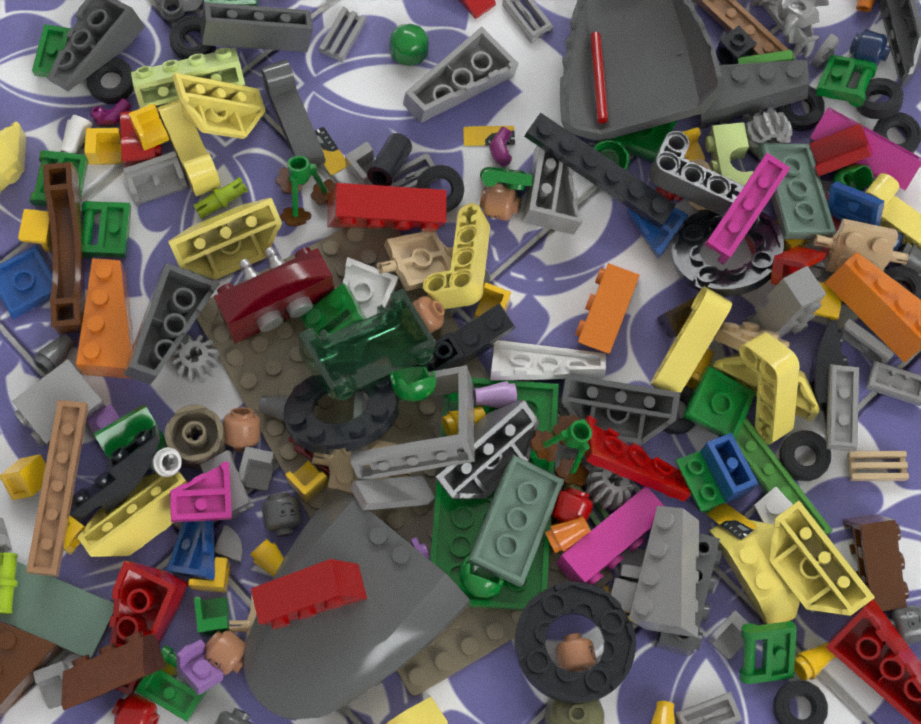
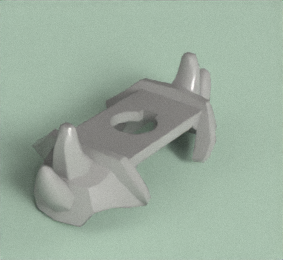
(799, 18)
(803, 39)

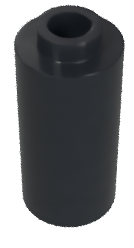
(389, 160)

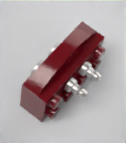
(275, 295)

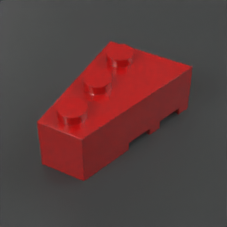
(308, 592)

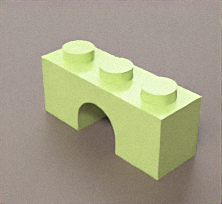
(726, 144)

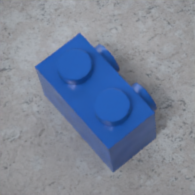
(729, 468)

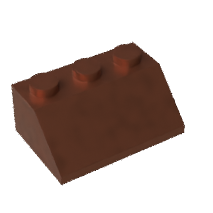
(111, 669)

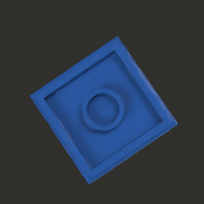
(25, 282)

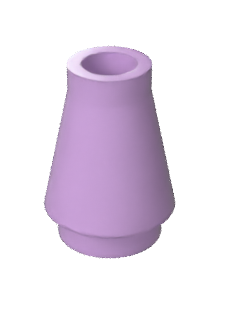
(495, 395)

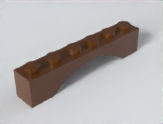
(64, 212)

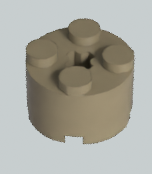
(182, 429)

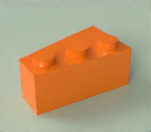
(607, 308)

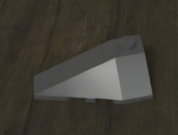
(98, 36)

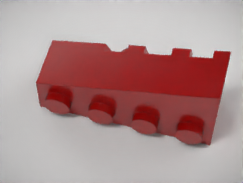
(385, 207)
(880, 658)

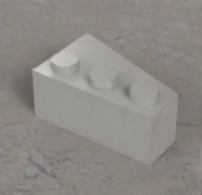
(552, 195)
(790, 304)

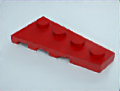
(633, 463)

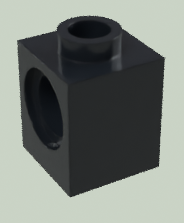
(734, 46)

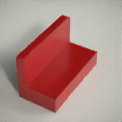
(840, 149)
(794, 260)

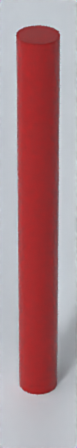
(599, 81)

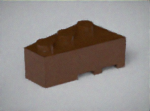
(879, 559)
(19, 658)

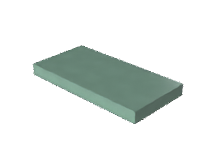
(800, 195)
(516, 521)
(59, 612)

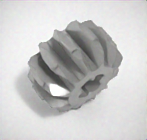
(768, 128)
(206, 359)
(608, 488)

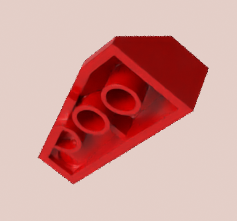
(143, 602)

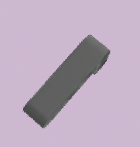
(291, 112)
(690, 179)

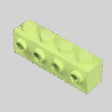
(156, 83)

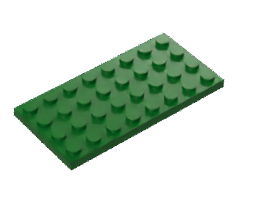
(460, 520)

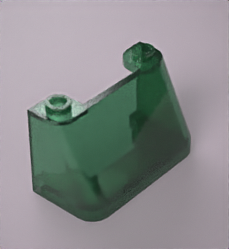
(368, 349)

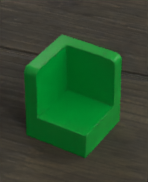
(211, 615)

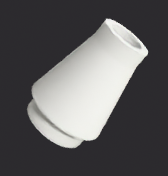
(75, 134)
(166, 462)

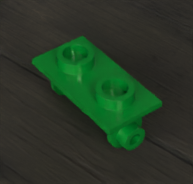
(700, 482)

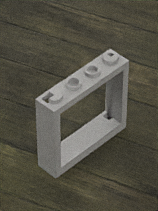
(424, 453)

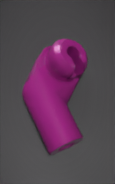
(109, 117)
(498, 147)

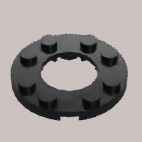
(696, 273)
(351, 435)
(607, 615)

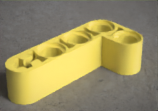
(189, 149)
(895, 212)
(465, 279)
(692, 341)
(777, 385)

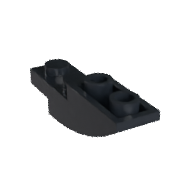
(470, 340)
(826, 353)
(126, 470)

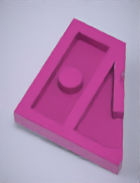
(203, 498)

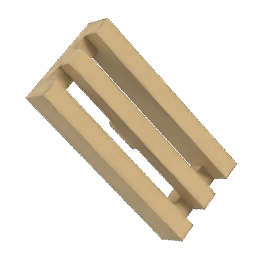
(902, 465)

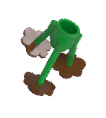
(291, 181)
(569, 432)

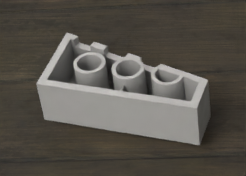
(460, 76)
(668, 575)

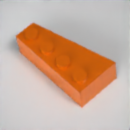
(880, 304)
(106, 322)

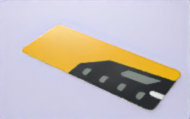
(484, 135)
(334, 159)
(732, 521)

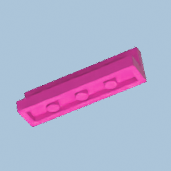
(747, 207)

